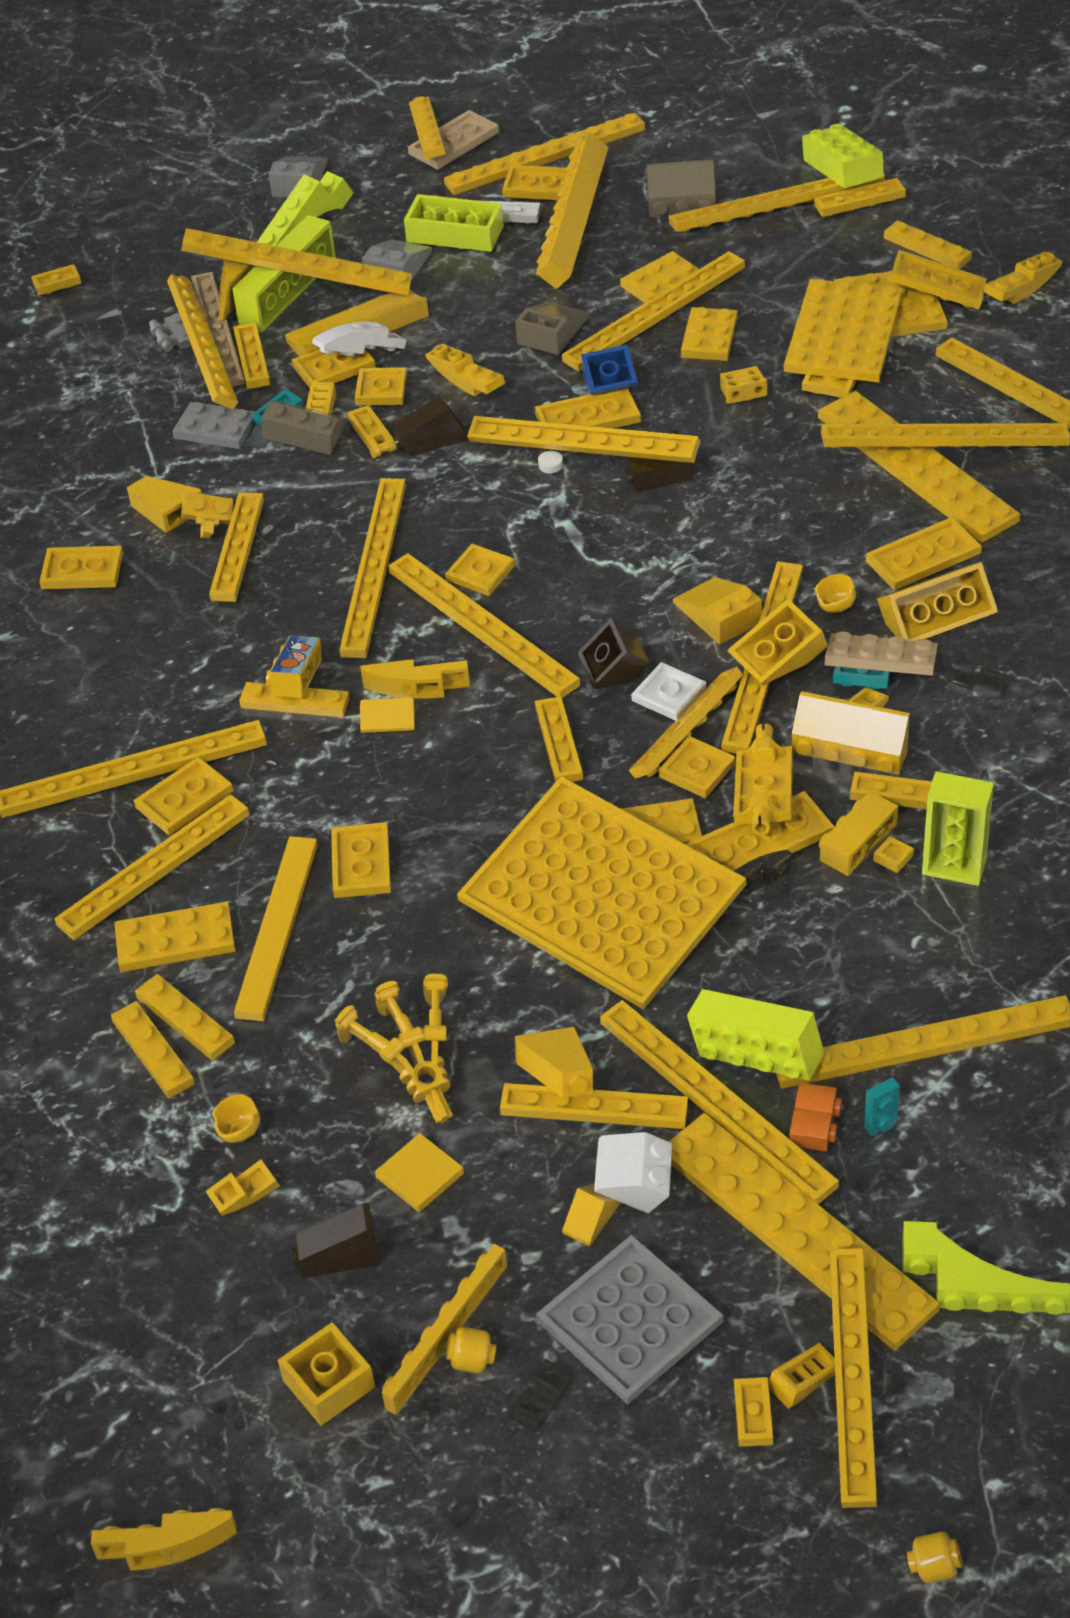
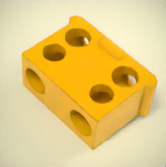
(743, 385)

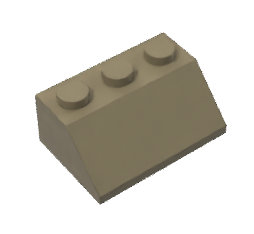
(680, 187)
(302, 426)

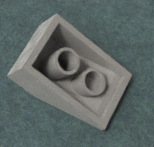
(289, 170)
(397, 256)

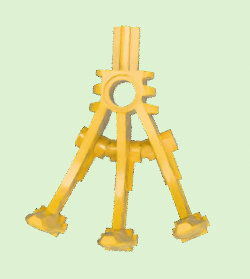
(434, 991)

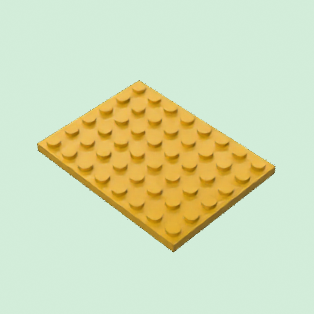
(602, 891)

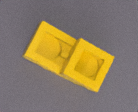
(236, 1193)

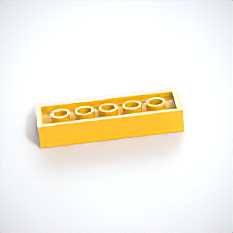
(389, 310)

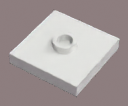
(668, 691)

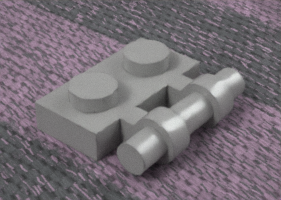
(173, 326)

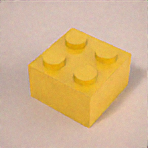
(326, 1373)

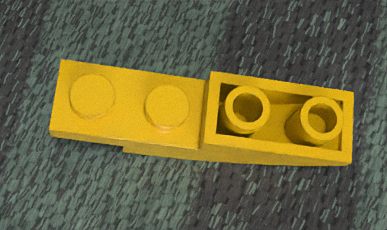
(1026, 278)
(462, 372)
(417, 682)
(178, 1539)

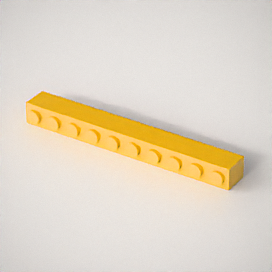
(571, 210)

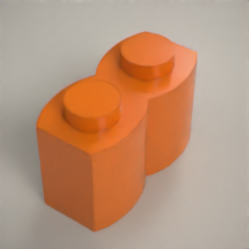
(814, 1115)

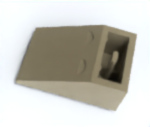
(548, 326)

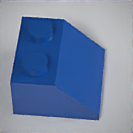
(608, 370)

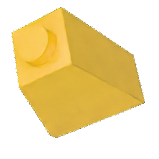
(159, 501)
(556, 1061)

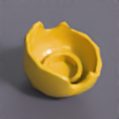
(835, 593)
(236, 1118)

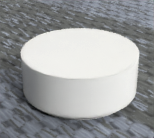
(550, 462)

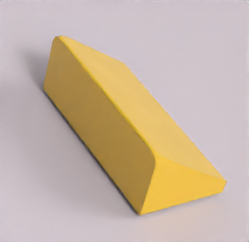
(387, 715)

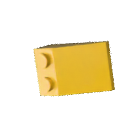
(231, 274)
(721, 608)
(779, 644)

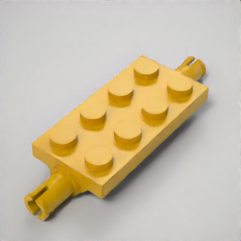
(763, 782)

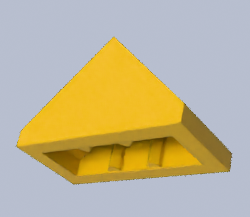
(588, 1214)

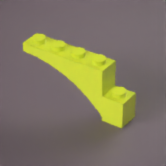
(307, 198)
(972, 1283)

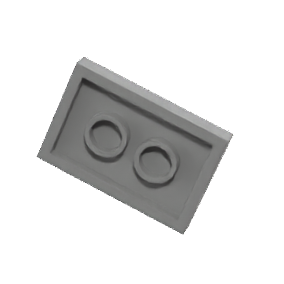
(214, 425)

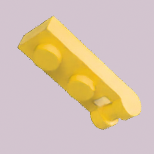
(371, 431)

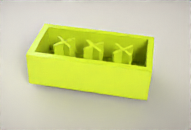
(842, 156)
(454, 222)
(957, 828)
(756, 1034)

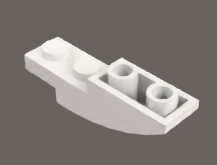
(356, 337)

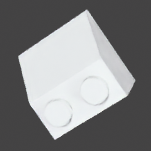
(634, 1169)

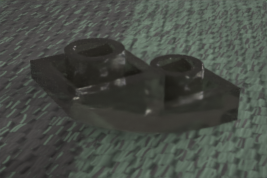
(765, 868)

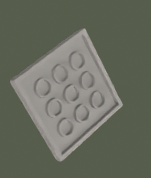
(629, 1319)

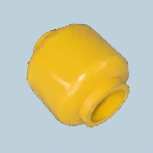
(470, 1350)
(935, 1557)

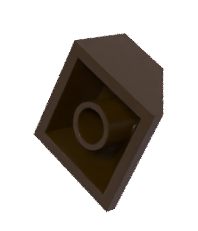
(613, 655)

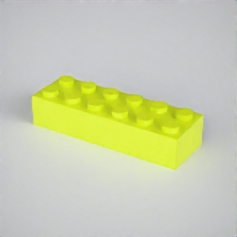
(268, 291)

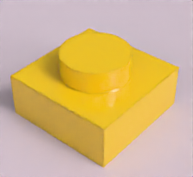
(893, 854)

